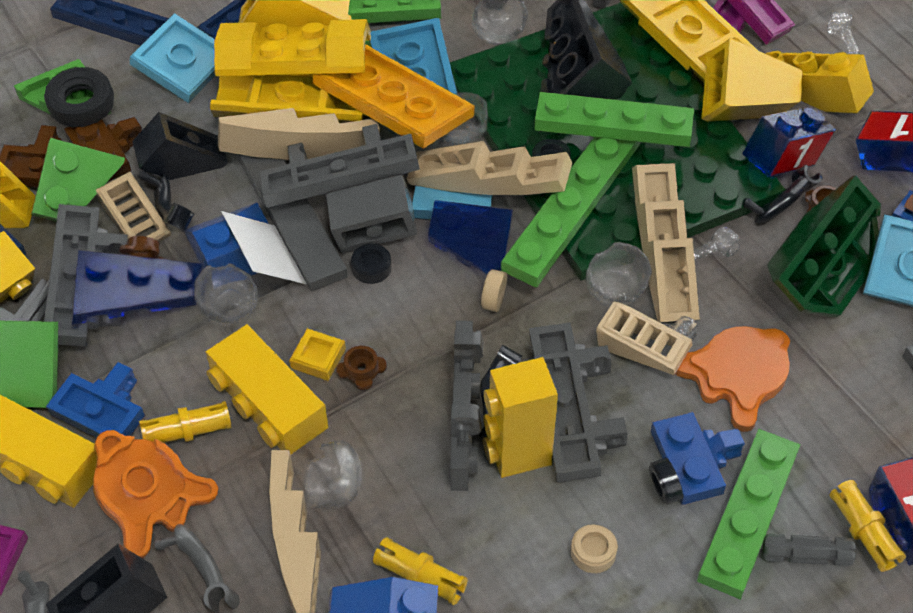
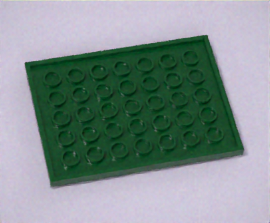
(709, 174)

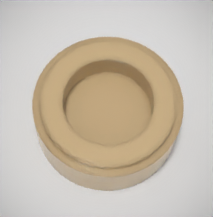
(494, 290)
(594, 548)

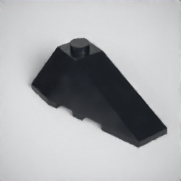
(581, 55)

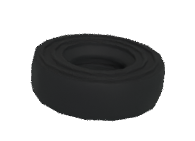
(83, 113)

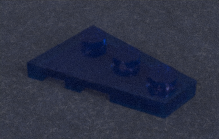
(126, 283)

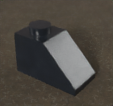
(176, 148)
(112, 585)

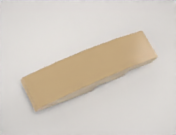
(272, 131)
(500, 172)
(666, 242)
(296, 549)

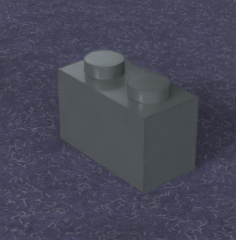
(371, 213)

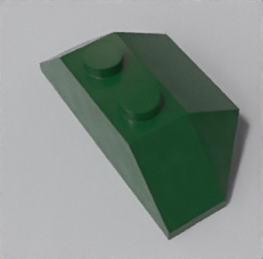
(829, 251)

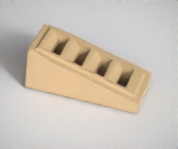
(121, 188)
(623, 321)

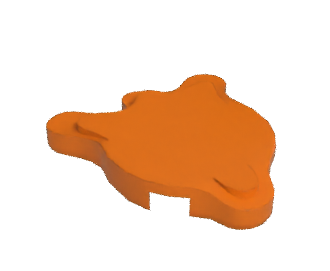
(740, 367)
(145, 486)

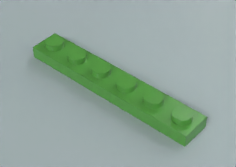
(567, 210)

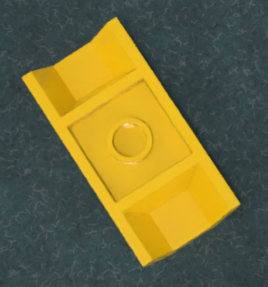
(684, 29)
(287, 50)
(275, 92)

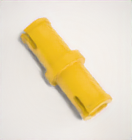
(186, 423)
(867, 526)
(420, 569)

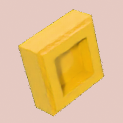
(317, 354)

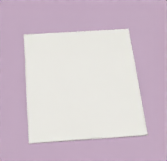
(263, 248)

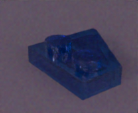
(471, 233)

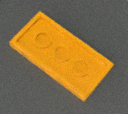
(398, 98)

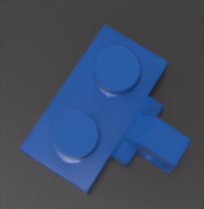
(98, 404)
(696, 454)

